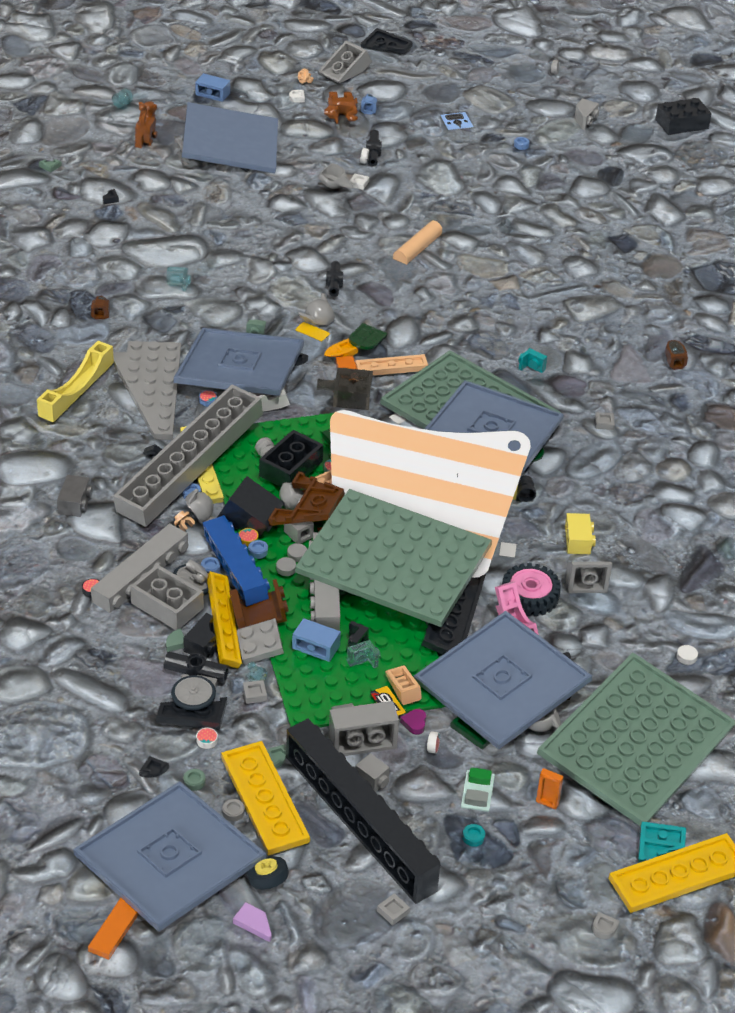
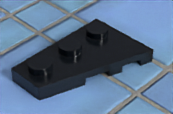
(386, 41)
(204, 718)

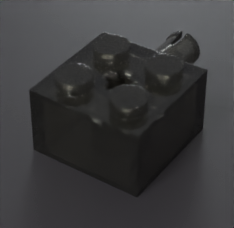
(350, 388)

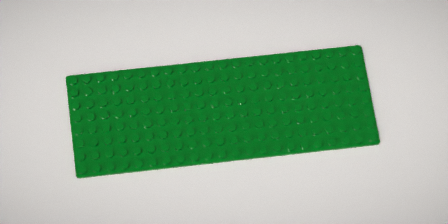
(304, 681)

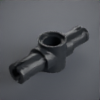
(374, 146)
(334, 279)

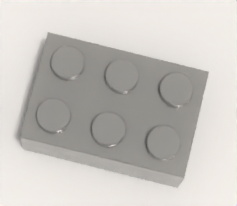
(167, 597)
(364, 728)

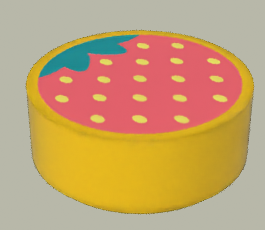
(248, 535)

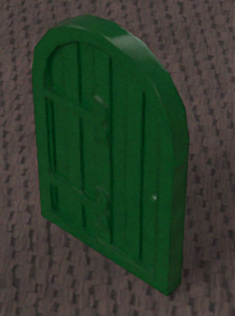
(366, 337)

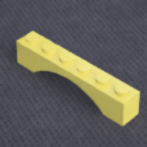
(57, 401)

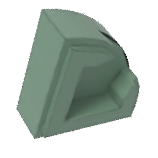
(50, 165)
(175, 640)
(277, 755)

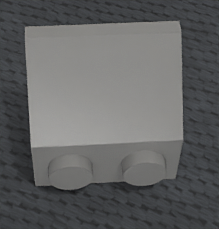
(588, 577)

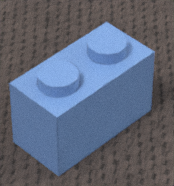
(212, 87)
(316, 639)

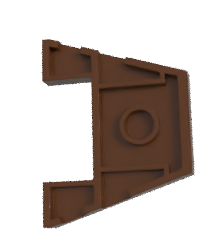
(315, 505)

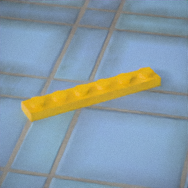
(224, 620)

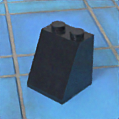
(251, 507)

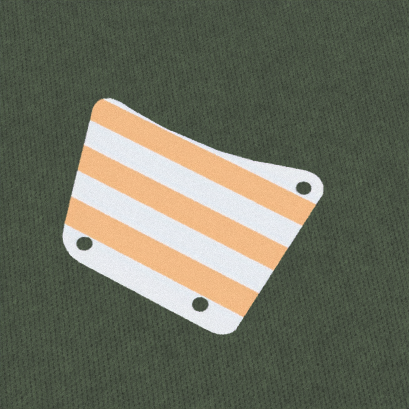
(421, 468)

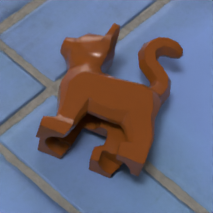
(343, 105)
(146, 125)

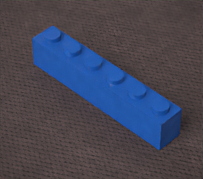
(236, 560)

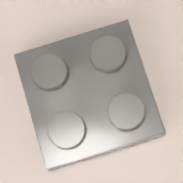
(260, 641)

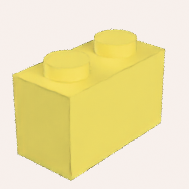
(579, 533)

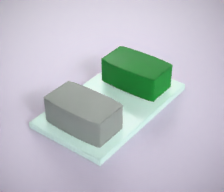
(478, 789)

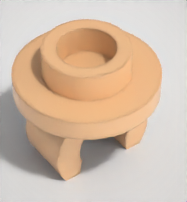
(304, 76)
(182, 518)

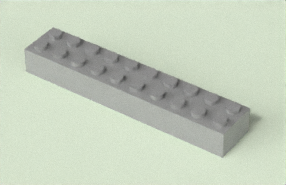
(188, 455)

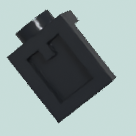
(357, 633)

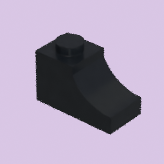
(200, 638)

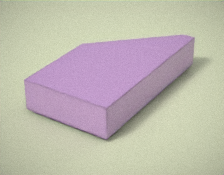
(254, 921)

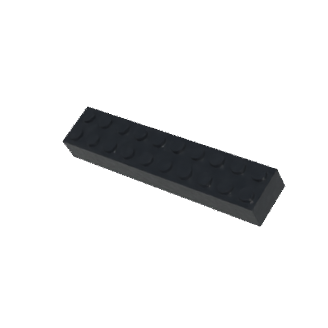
(363, 811)

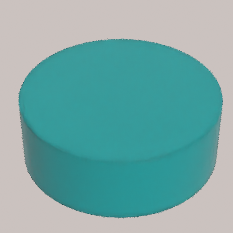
(473, 835)

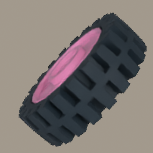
(536, 587)

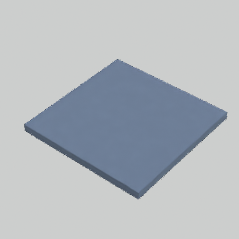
(230, 138)
(239, 359)
(486, 410)
(502, 679)
(169, 855)

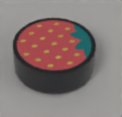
(87, 585)

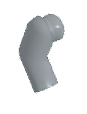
(199, 570)

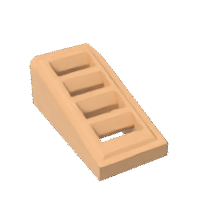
(405, 686)

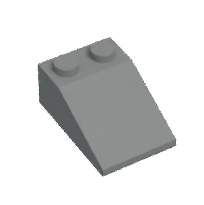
(346, 63)

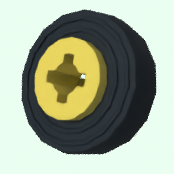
(268, 873)

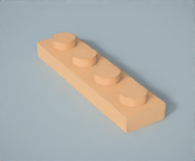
(393, 365)

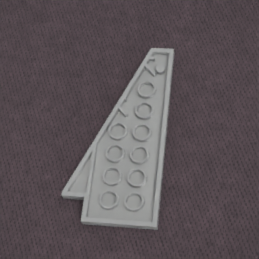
(149, 378)

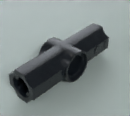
(196, 665)

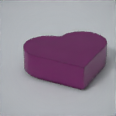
(414, 721)

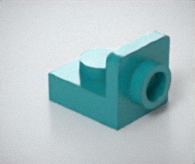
(533, 360)

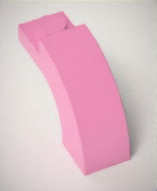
(510, 601)

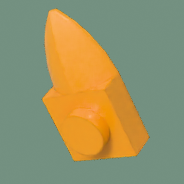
(341, 349)

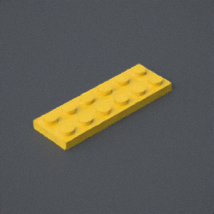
(265, 798)
(675, 873)

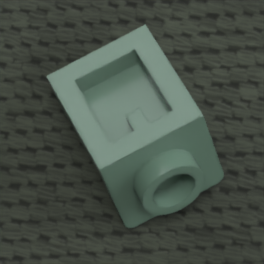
(256, 326)

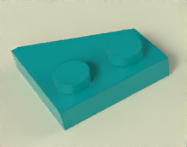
(659, 840)

